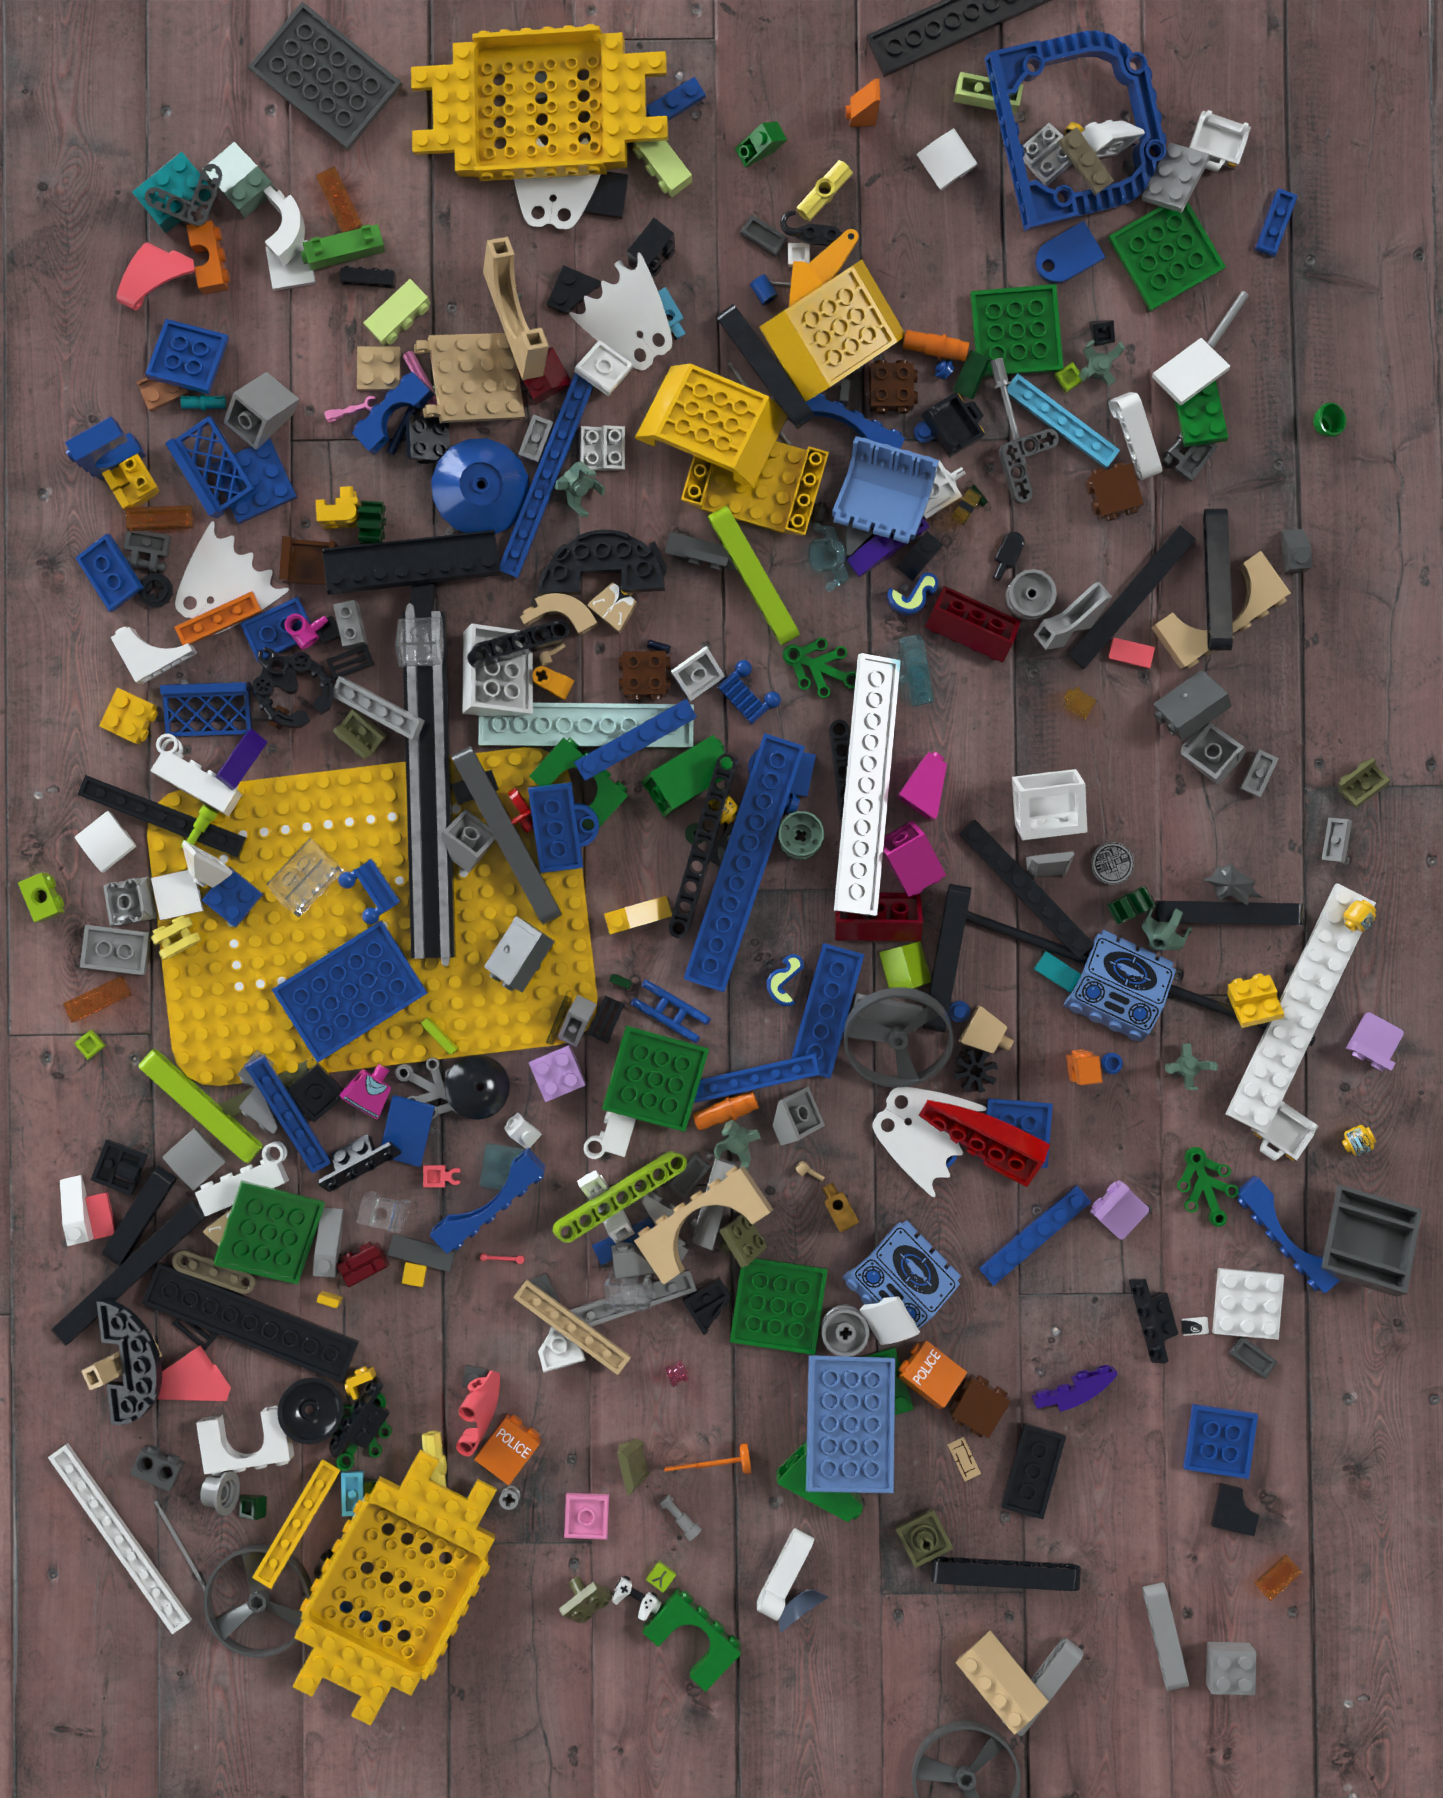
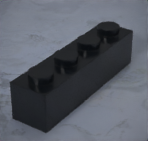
(367, 277)

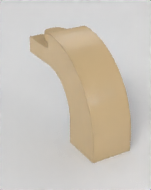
(562, 605)
(104, 1370)

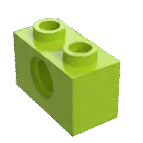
(31, 890)

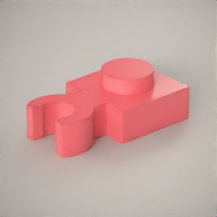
(437, 1176)

